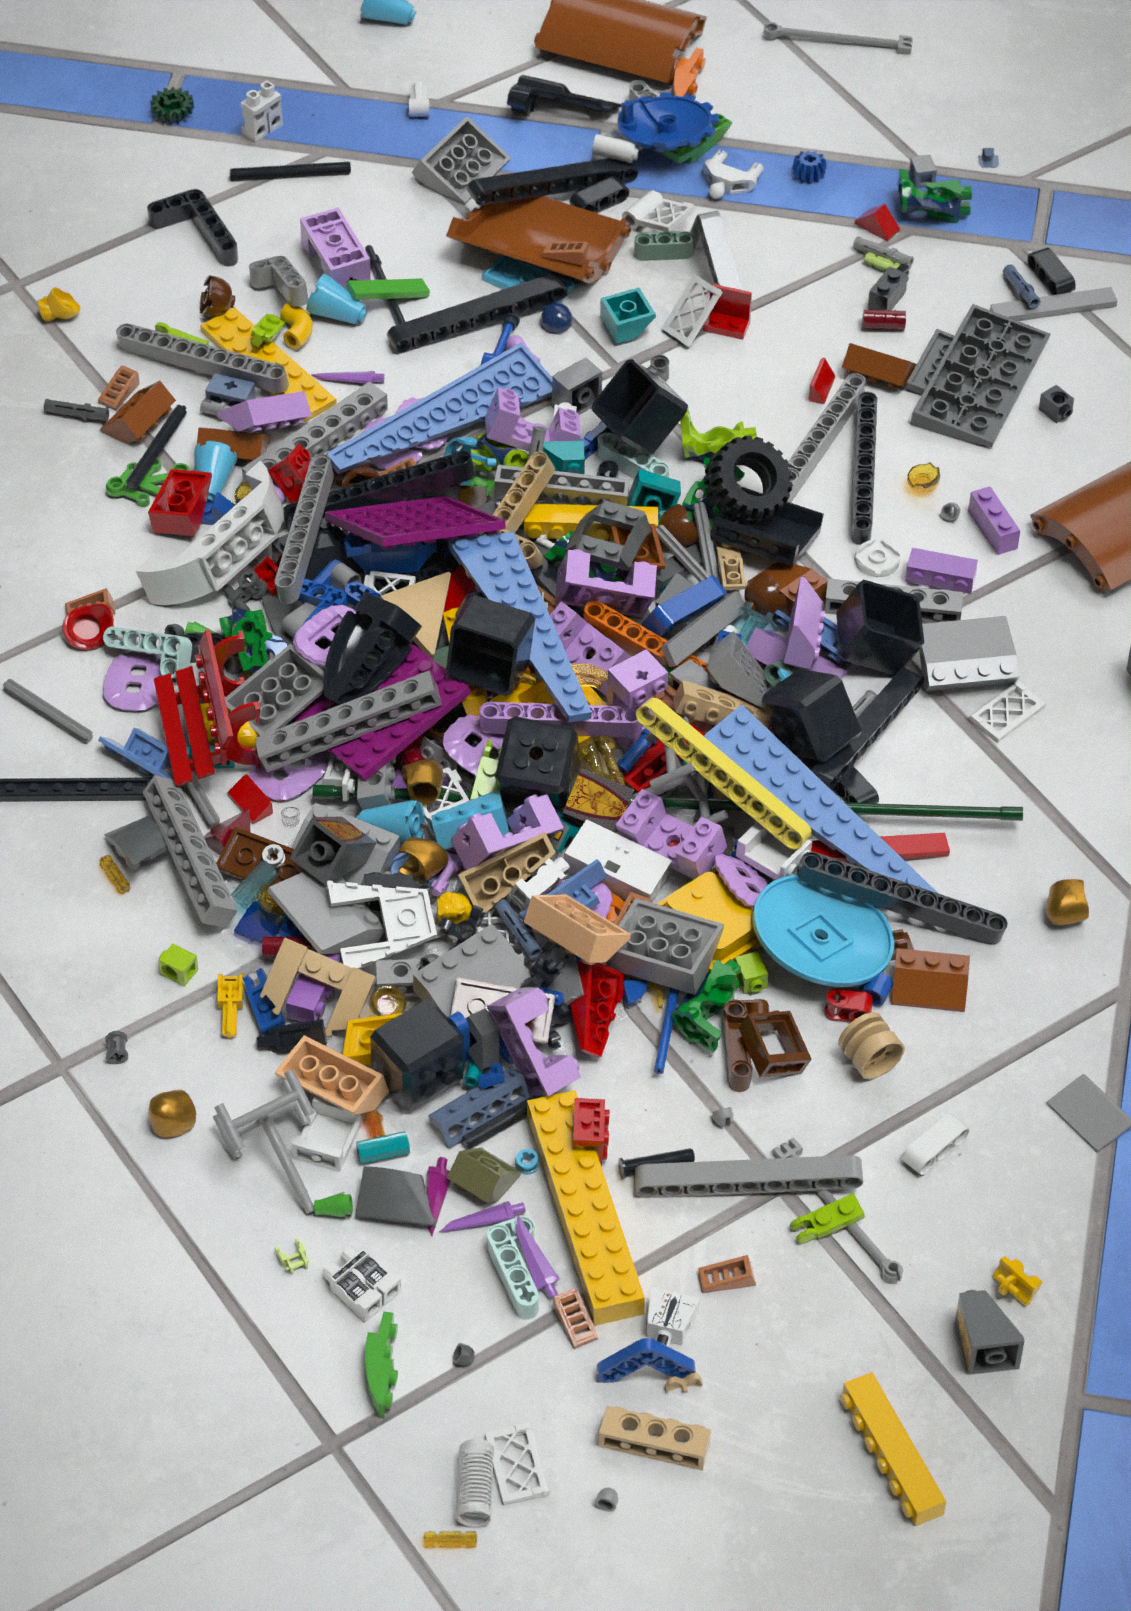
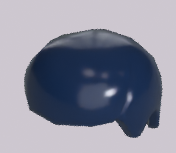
(556, 318)

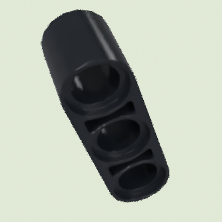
(600, 195)
(1051, 271)

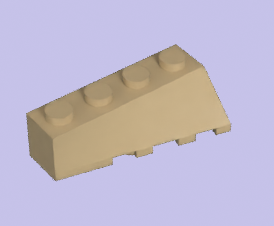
(495, 877)

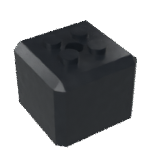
(639, 407)
(879, 627)
(490, 645)
(811, 714)
(521, 776)
(418, 1054)

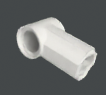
(418, 100)

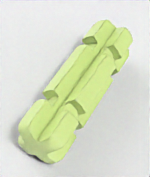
(879, 262)

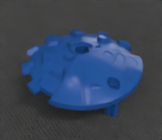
(666, 121)

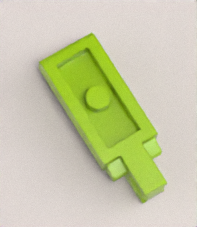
(267, 329)

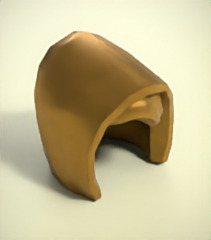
(423, 780)
(425, 858)
(1067, 902)
(172, 1113)

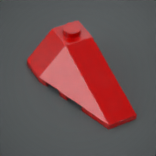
(596, 1008)

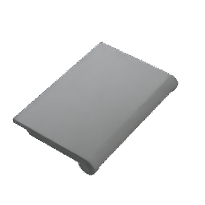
(569, 979)
(1090, 1112)

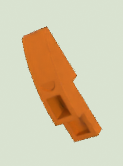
(687, 73)

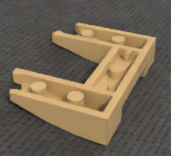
(296, 959)

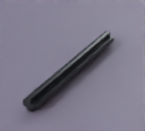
(296, 170)
(156, 446)

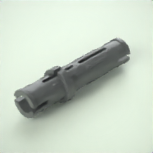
(85, 411)

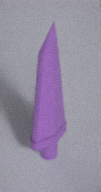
(356, 377)
(491, 1215)
(539, 1267)

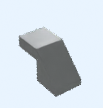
(486, 1032)

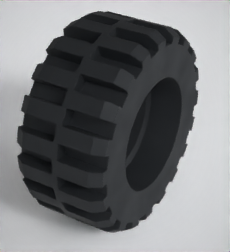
(765, 462)

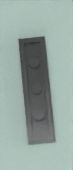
(674, 566)

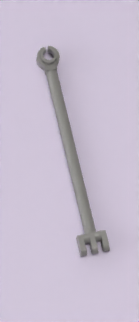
(904, 44)
(884, 1263)

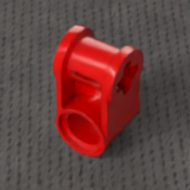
(849, 1005)

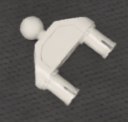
(729, 179)

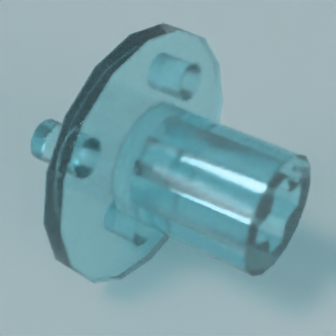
(755, 620)

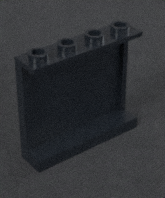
(779, 538)

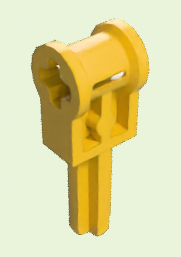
(230, 999)

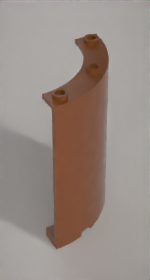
(620, 34)
(526, 226)
(1095, 526)

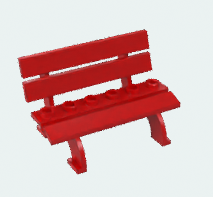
(213, 688)

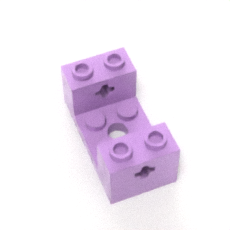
(336, 245)
(507, 426)
(625, 597)
(580, 637)
(633, 684)
(652, 828)
(482, 839)
(541, 1074)

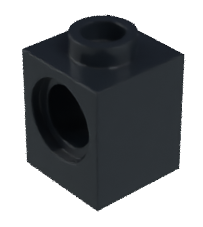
(1056, 404)

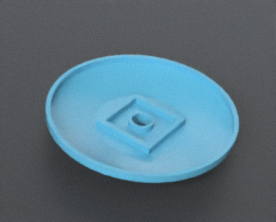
(855, 933)

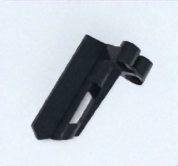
(524, 94)

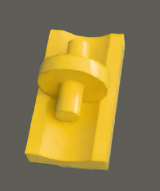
(1015, 1281)

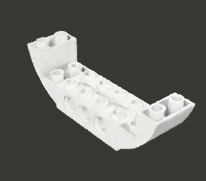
(221, 549)

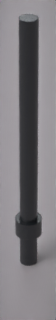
(375, 264)

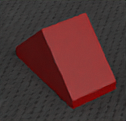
(879, 222)

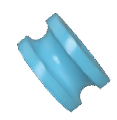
(531, 1156)

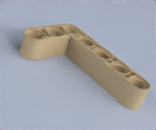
(528, 495)

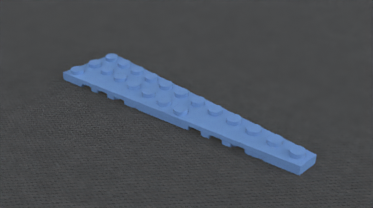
(448, 408)
(504, 577)
(794, 784)

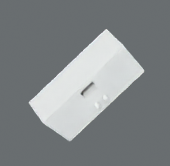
(626, 863)

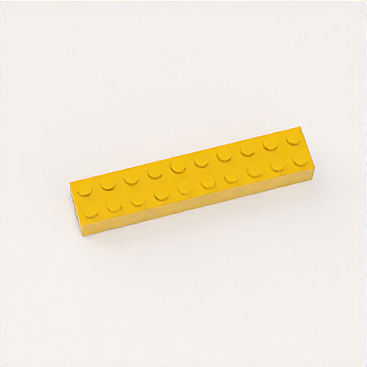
(585, 1212)

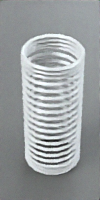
(475, 1507)

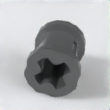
(116, 1047)

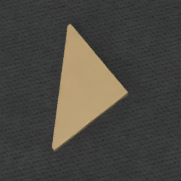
(426, 605)

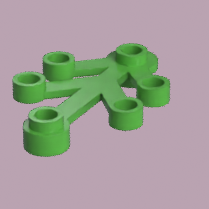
(117, 486)

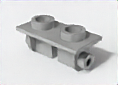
(431, 750)

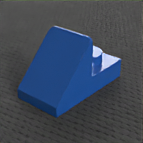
(216, 510)

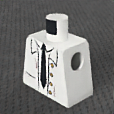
(671, 1316)

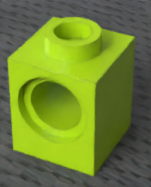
(178, 964)
(753, 972)

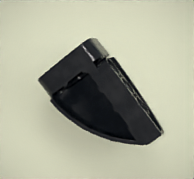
(367, 648)

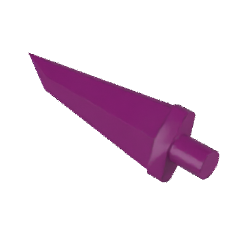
(437, 1188)

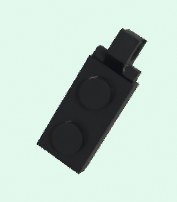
(287, 1036)

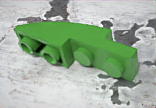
(693, 153)
(380, 1365)

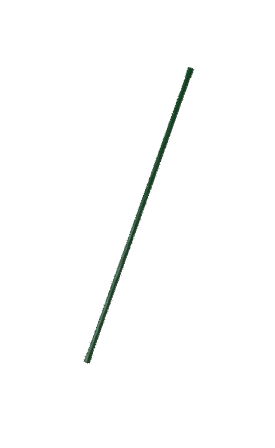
(1006, 813)

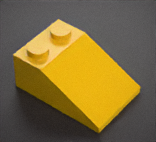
(358, 1035)

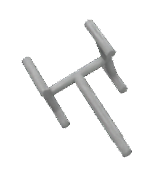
(679, 775)
(293, 1099)

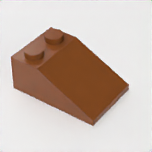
(649, 551)
(788, 580)

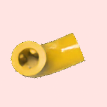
(301, 325)

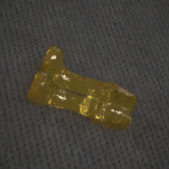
(605, 747)

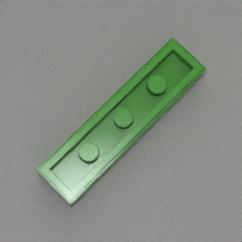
(388, 289)

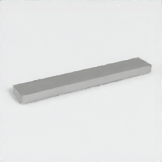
(1058, 304)
(703, 628)

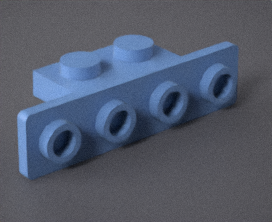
(829, 636)
(143, 750)
(579, 886)

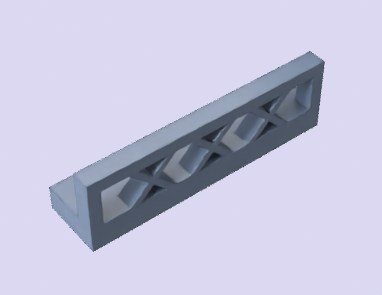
(461, 1109)

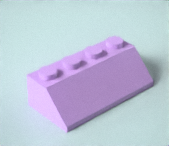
(267, 412)
(804, 627)
(770, 647)

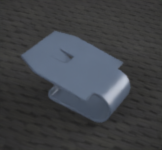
(988, 159)

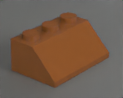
(877, 366)
(139, 413)
(244, 444)
(930, 980)

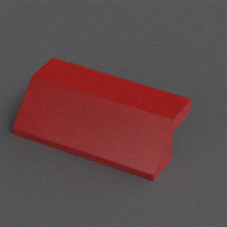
(649, 766)

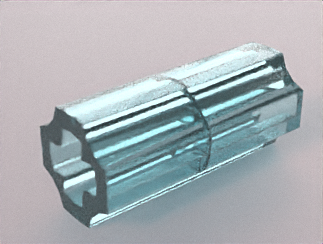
(247, 890)

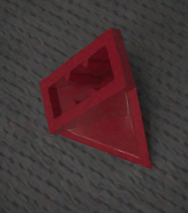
(219, 835)

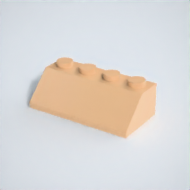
(575, 927)
(335, 1077)

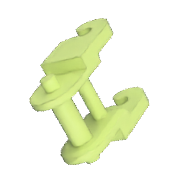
(285, 1260)

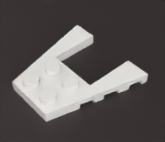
(404, 914)

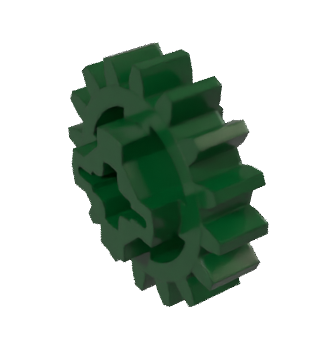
(172, 104)

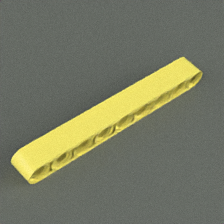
(735, 775)

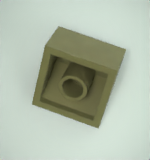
(482, 1174)

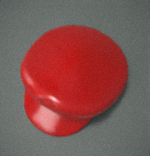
(86, 626)

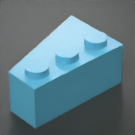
(447, 821)

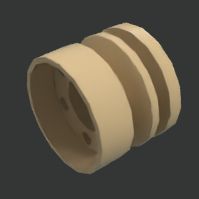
(871, 1045)

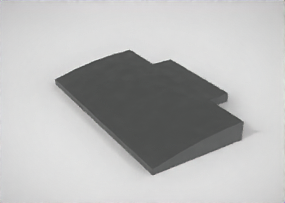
(974, 375)

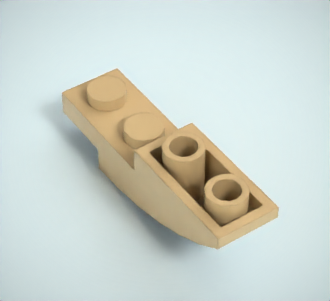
(730, 567)

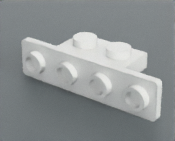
(340, 775)

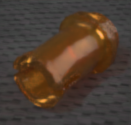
(373, 1121)

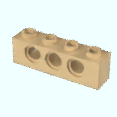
(711, 705)
(662, 1448)

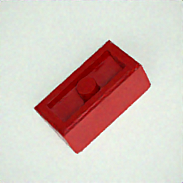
(821, 382)
(267, 572)
(249, 795)

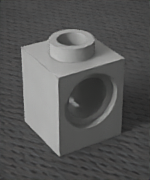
(922, 170)

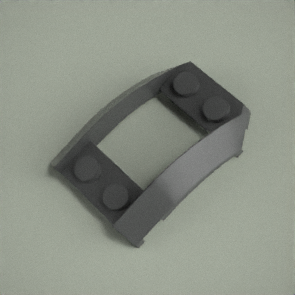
(608, 552)

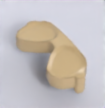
(690, 1380)

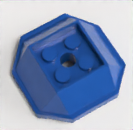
(396, 560)

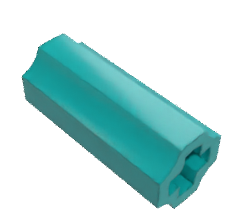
(382, 1147)

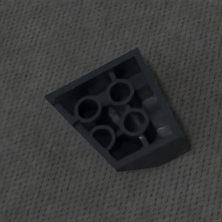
(327, 548)

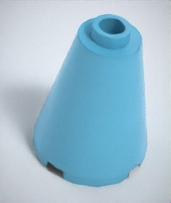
(388, 10)
(335, 302)
(219, 460)
(398, 818)

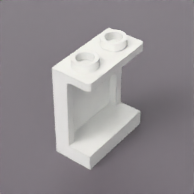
(768, 853)
(328, 1136)

